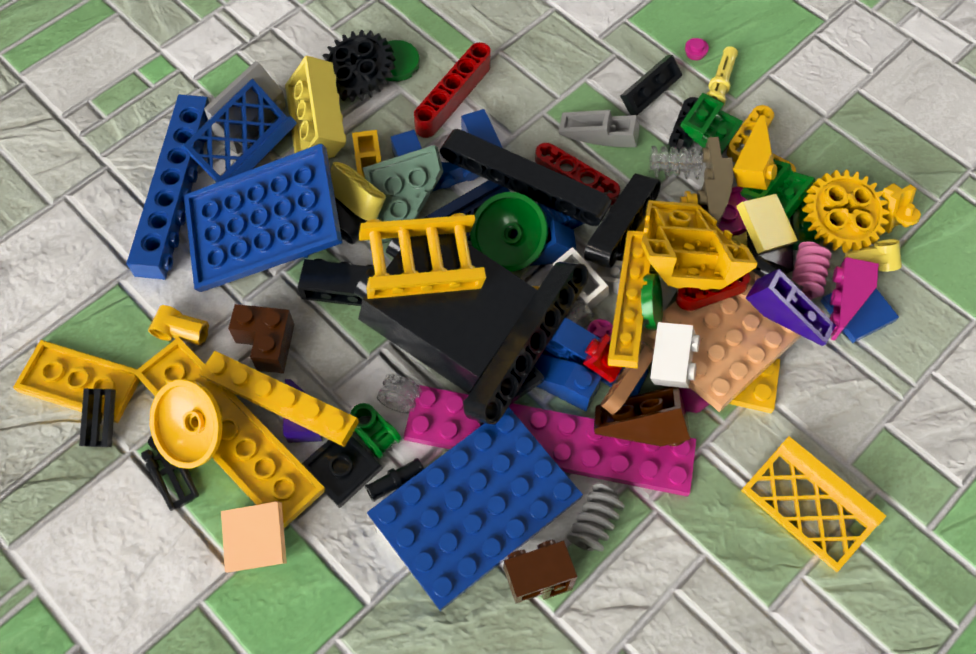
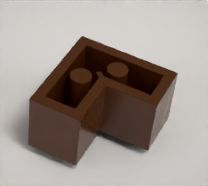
(268, 332)
(540, 572)

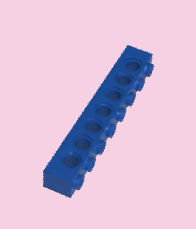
(165, 203)

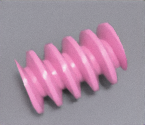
(812, 268)

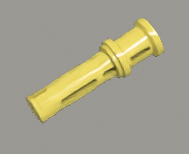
(720, 83)

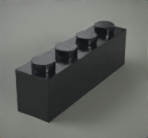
(331, 281)

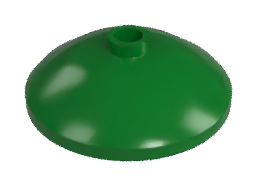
(498, 219)

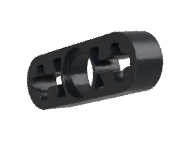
(677, 132)

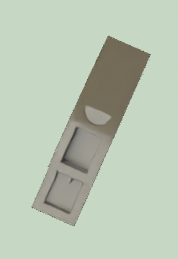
(717, 180)

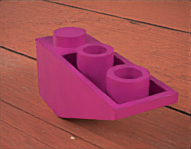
(854, 285)

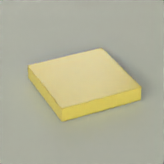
(766, 223)

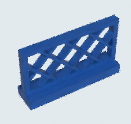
(257, 150)

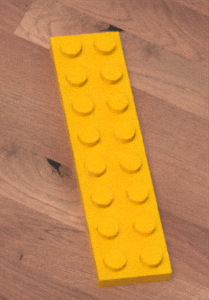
(247, 448)

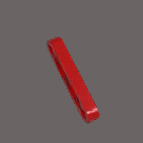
(579, 169)

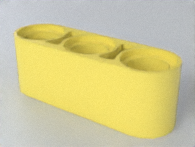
(356, 192)

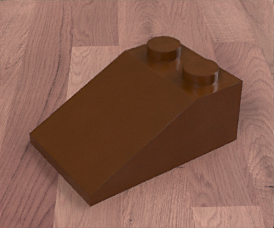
(647, 418)

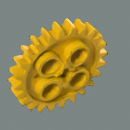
(845, 211)

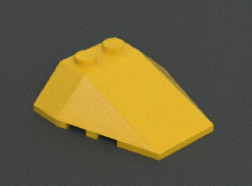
(690, 248)

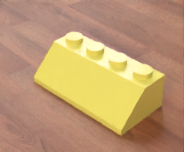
(315, 106)

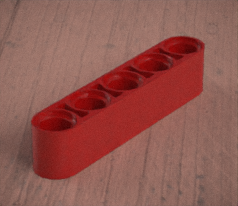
(452, 90)

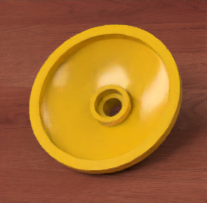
(185, 423)

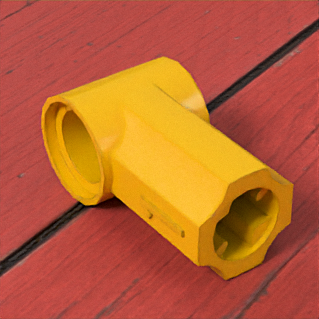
(171, 324)

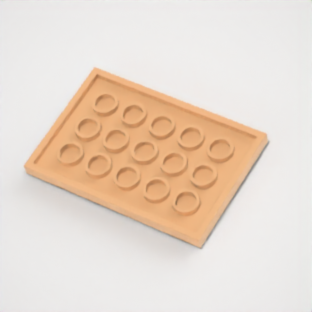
(733, 345)

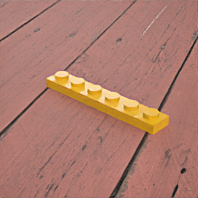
(628, 316)
(280, 398)

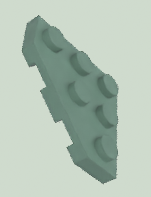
(405, 182)

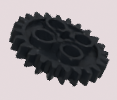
(361, 64)

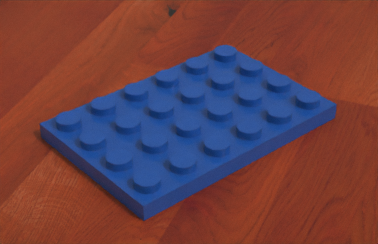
(262, 218)
(474, 507)

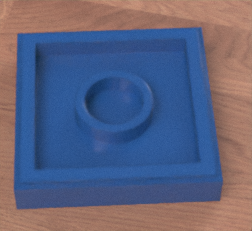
(871, 317)

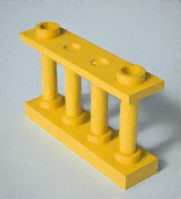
(411, 281)

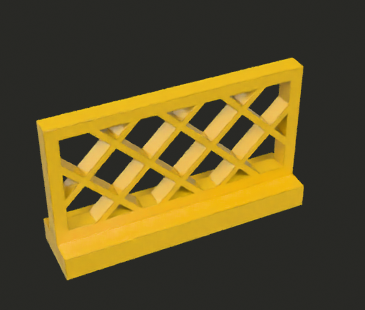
(833, 488)

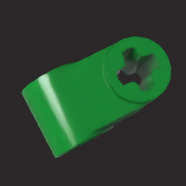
(376, 434)

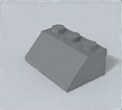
(268, 85)

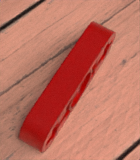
(706, 297)

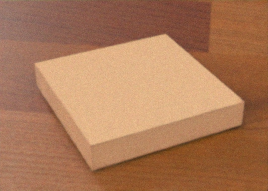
(253, 537)

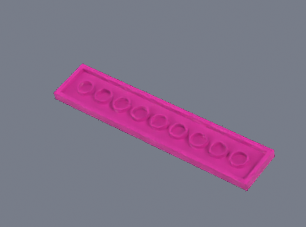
(566, 437)

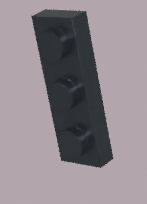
(651, 85)

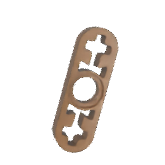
(627, 381)

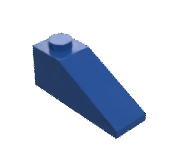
(568, 381)

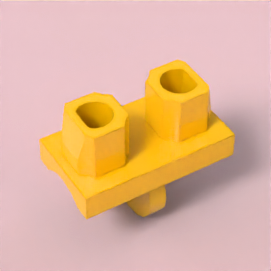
(900, 206)

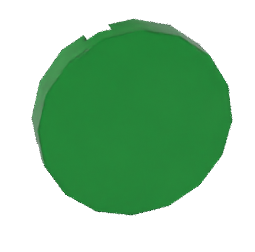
(406, 60)
(652, 301)

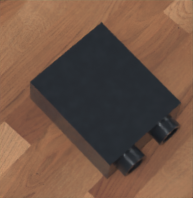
(453, 329)

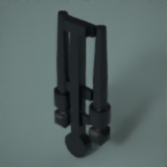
(153, 468)

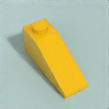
(755, 163)

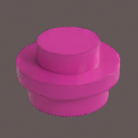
(696, 48)

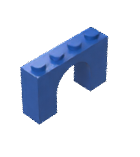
(475, 123)

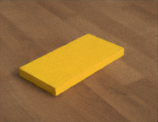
(63, 373)

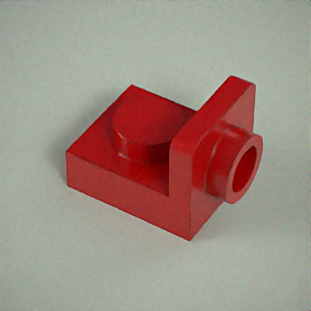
(598, 358)

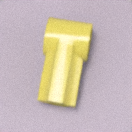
(883, 252)

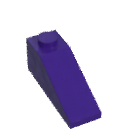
(787, 305)

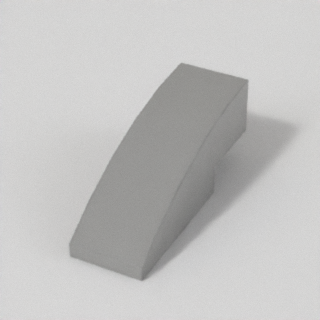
(600, 128)

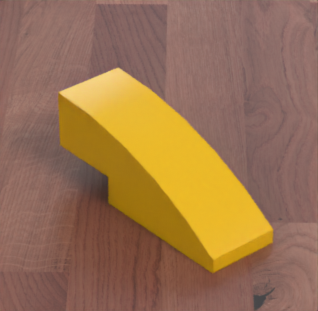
(366, 149)

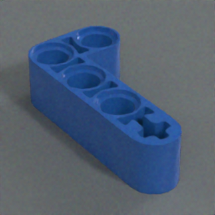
(571, 342)

